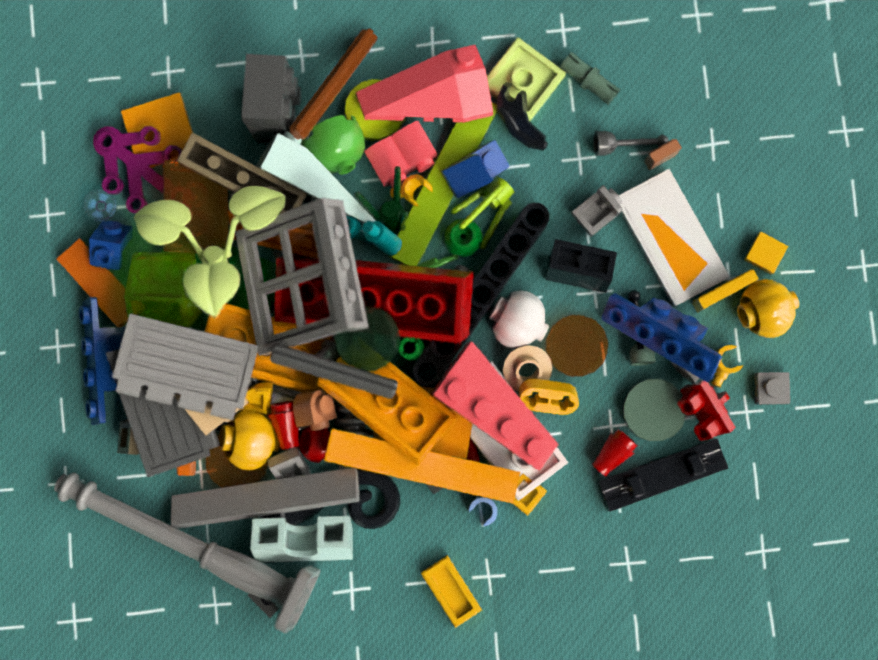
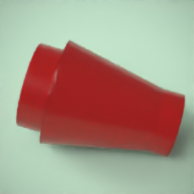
(284, 424)
(614, 452)

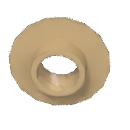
(525, 355)

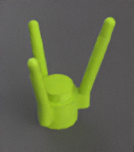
(494, 194)

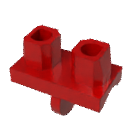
(708, 408)

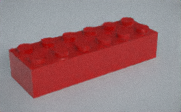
(420, 299)

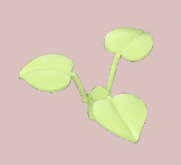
(215, 279)

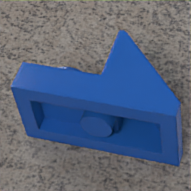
(475, 169)

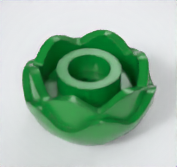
(463, 247)

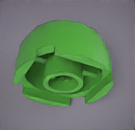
(337, 144)

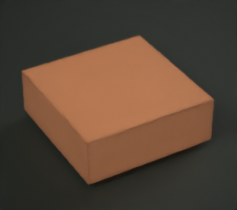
(662, 154)

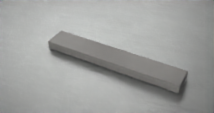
(265, 498)

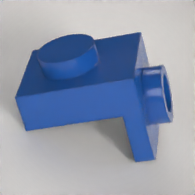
(108, 244)

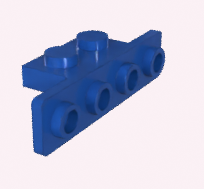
(665, 332)
(98, 371)

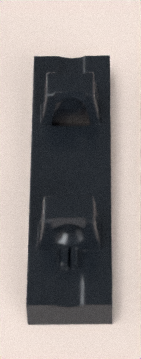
(662, 475)

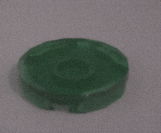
(372, 346)

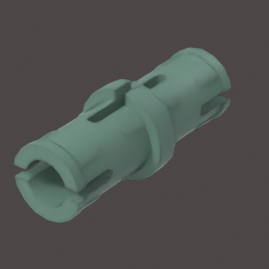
(589, 78)

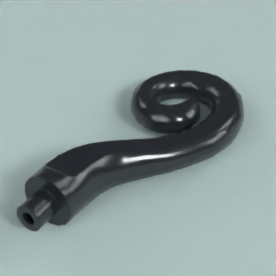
(386, 515)

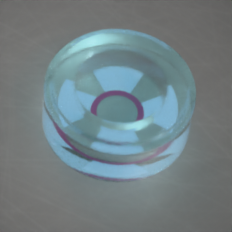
(99, 205)

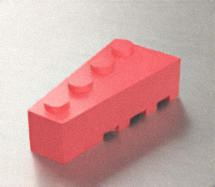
(490, 404)

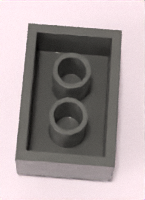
(269, 96)

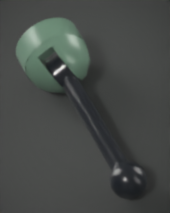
(639, 353)

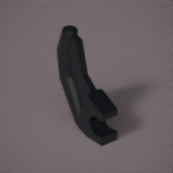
(514, 116)

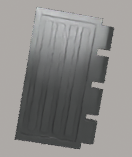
(163, 432)

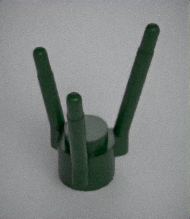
(391, 212)

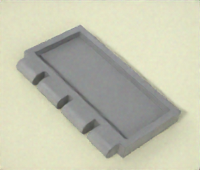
(184, 363)

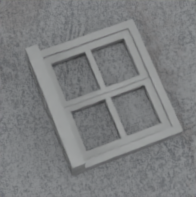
(336, 266)

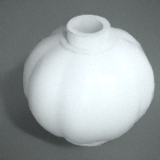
(518, 319)

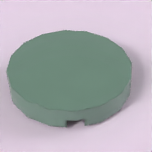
(653, 410)

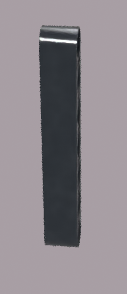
(493, 284)

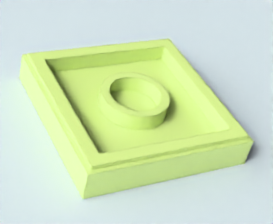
(528, 72)

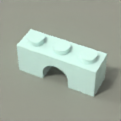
(281, 542)

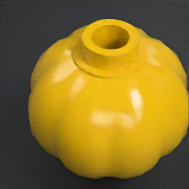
(767, 308)
(248, 440)

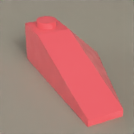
(439, 87)

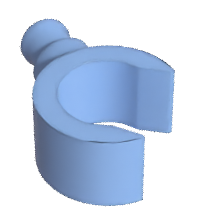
(479, 499)

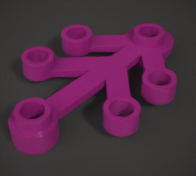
(136, 164)

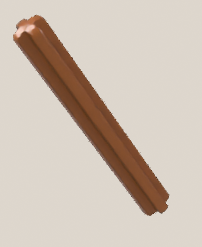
(333, 84)

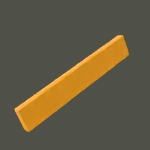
(434, 469)

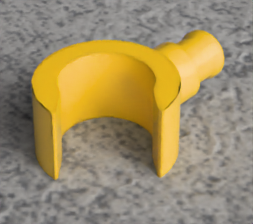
(410, 185)
(722, 372)

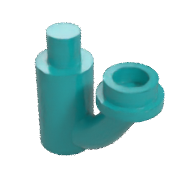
(375, 234)

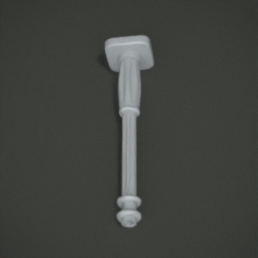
(223, 562)

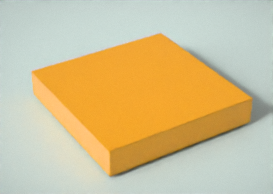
(165, 115)

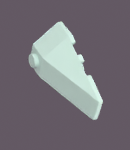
(301, 169)

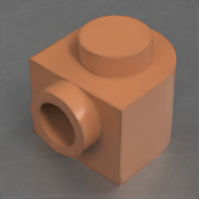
(314, 409)

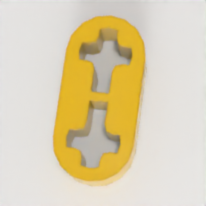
(548, 396)

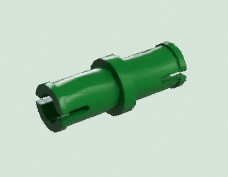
(403, 349)

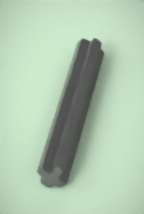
(333, 371)

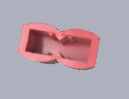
(405, 148)

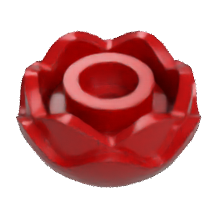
(314, 444)

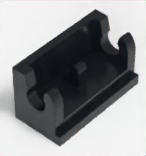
(581, 266)

